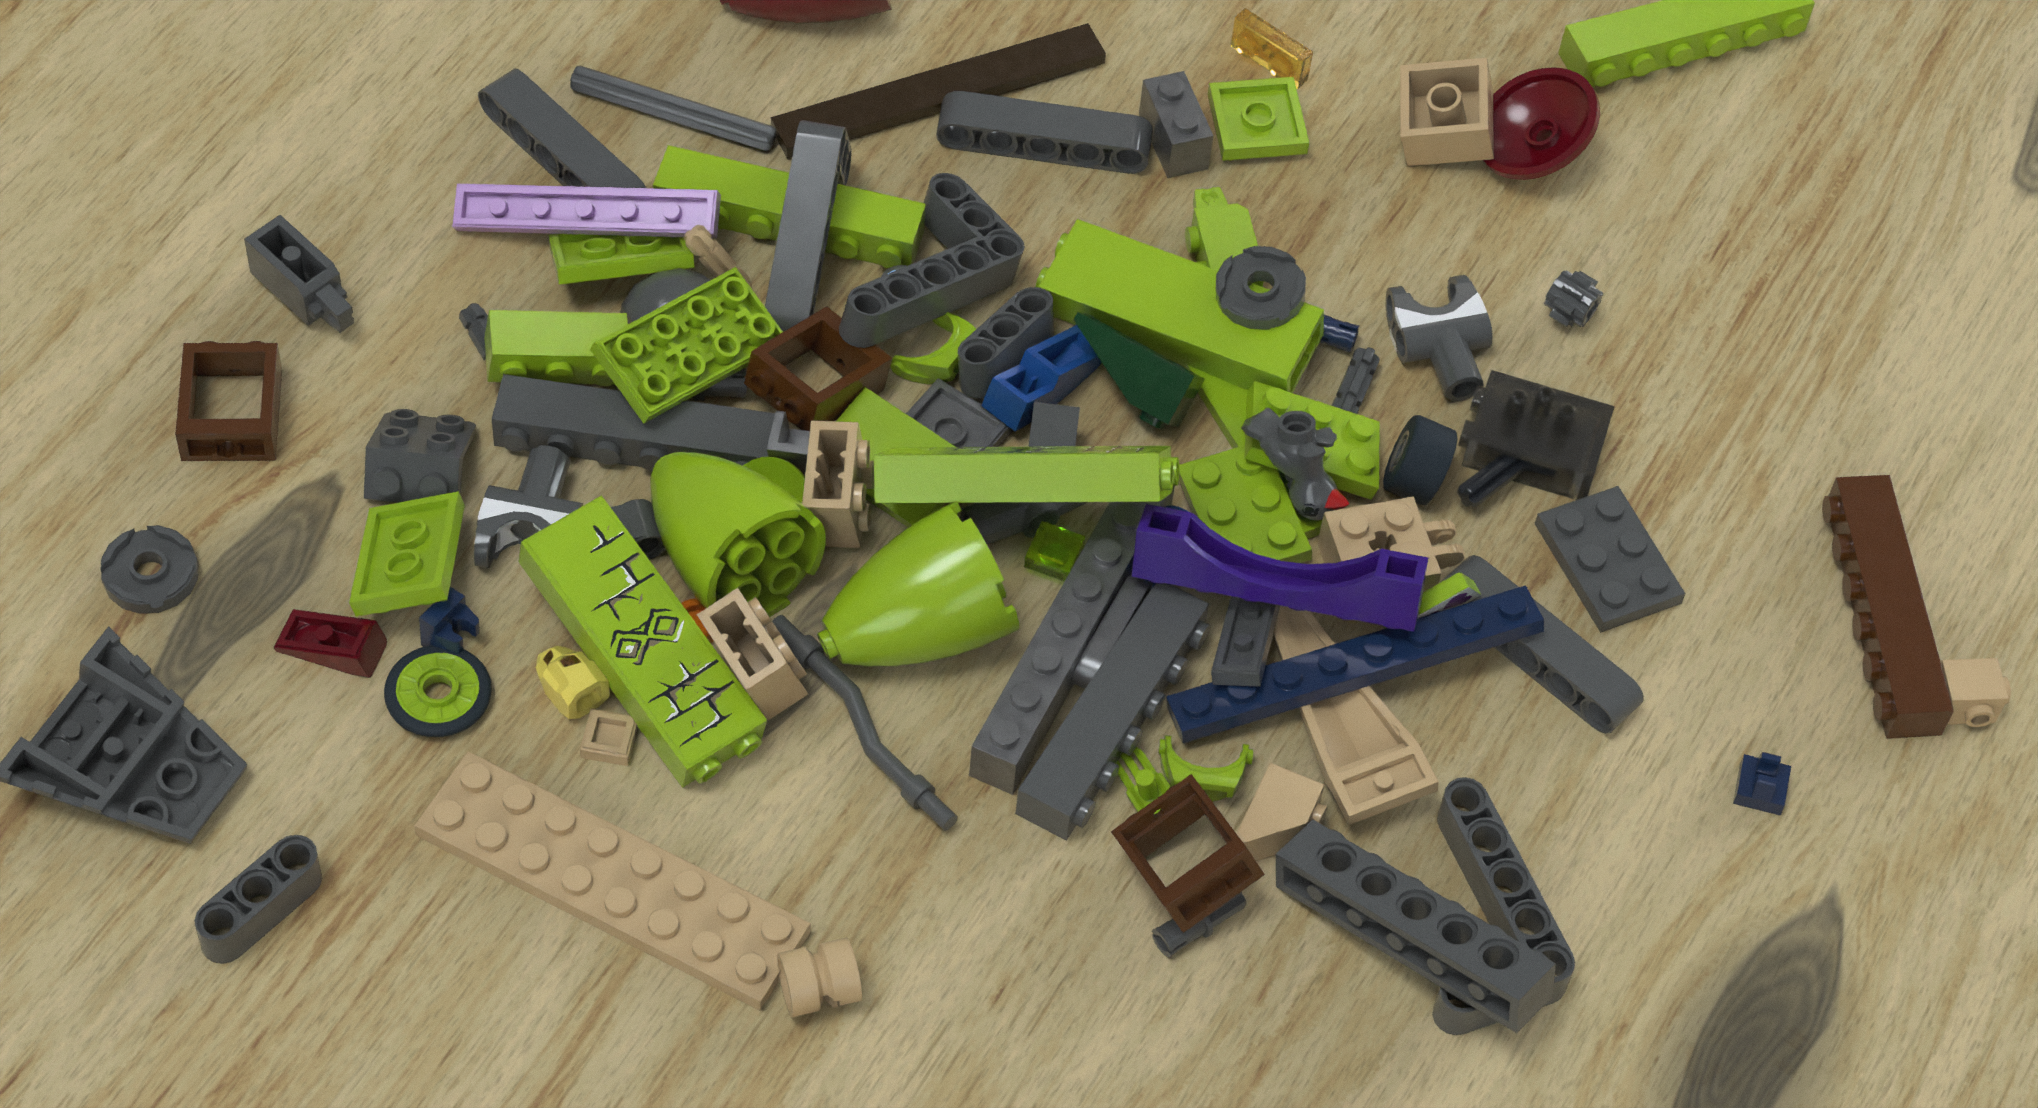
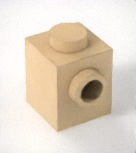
(1976, 690)

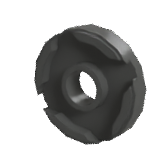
(1260, 309)
(155, 591)

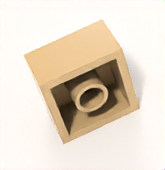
(1446, 112)

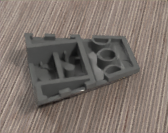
(127, 749)

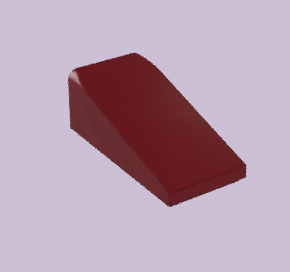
(333, 641)

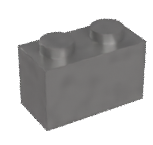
(1179, 126)

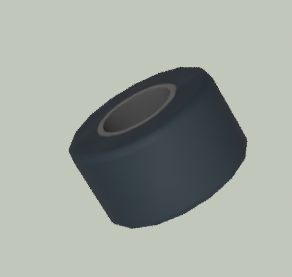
(1420, 459)

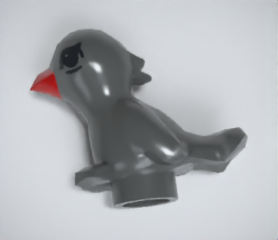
(1299, 453)

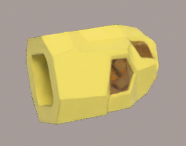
(571, 681)

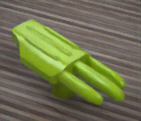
(1149, 782)

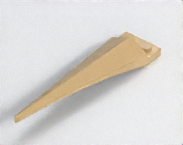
(1357, 740)

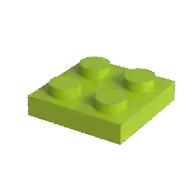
(1258, 118)

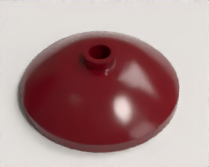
(1542, 122)

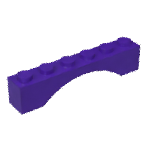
(1185, 552)

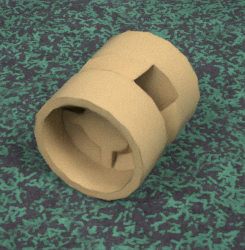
(819, 977)

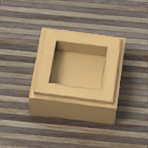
(608, 737)

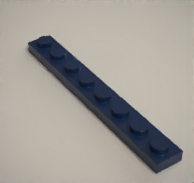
(1357, 664)

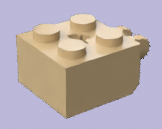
(1393, 527)

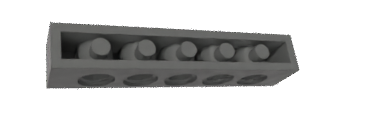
(1415, 925)

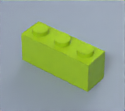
(548, 345)

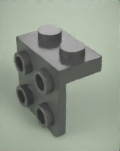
(416, 456)

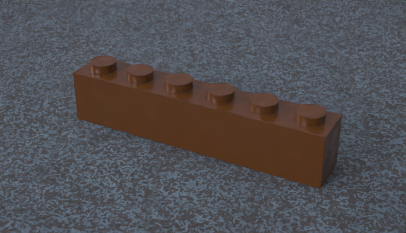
(1887, 607)

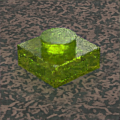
(1054, 551)

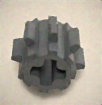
(1573, 298)

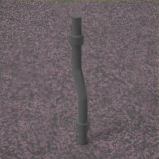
(915, 788)

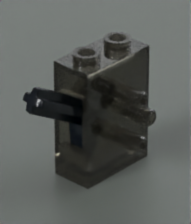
(1531, 438)

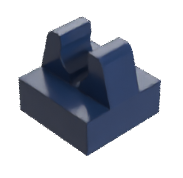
(444, 620)
(1762, 783)

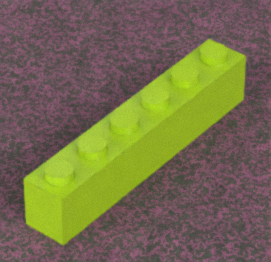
(1674, 34)
(862, 224)

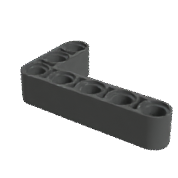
(817, 166)
(978, 263)
(1506, 910)

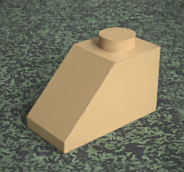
(1280, 811)

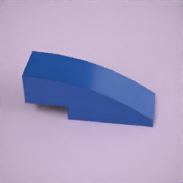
(1044, 375)

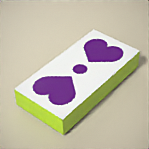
(1448, 594)

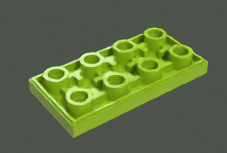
(686, 344)

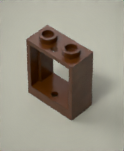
(819, 333)
(248, 437)
(1209, 882)

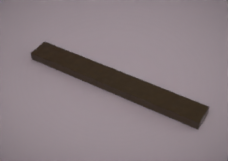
(923, 92)

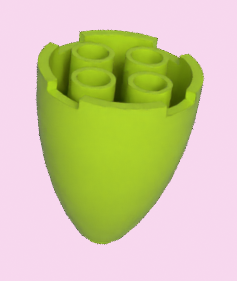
(733, 530)
(920, 598)

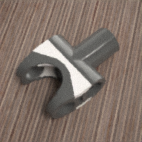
(1442, 334)
(515, 515)

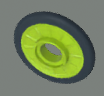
(437, 717)

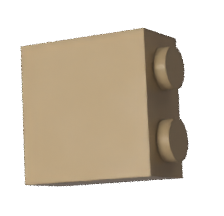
(838, 481)
(755, 652)

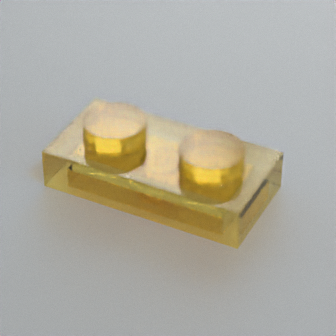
(1270, 47)

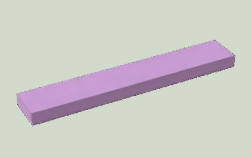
(584, 210)

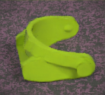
(940, 363)
(1215, 782)

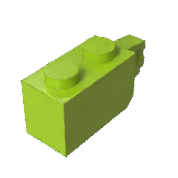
(1218, 229)

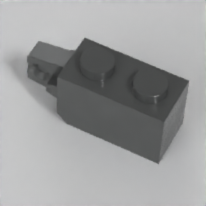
(298, 274)

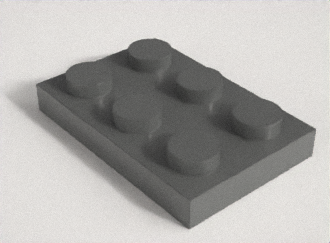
(1609, 559)

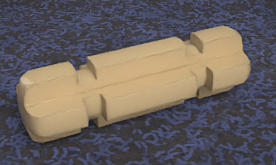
(711, 253)

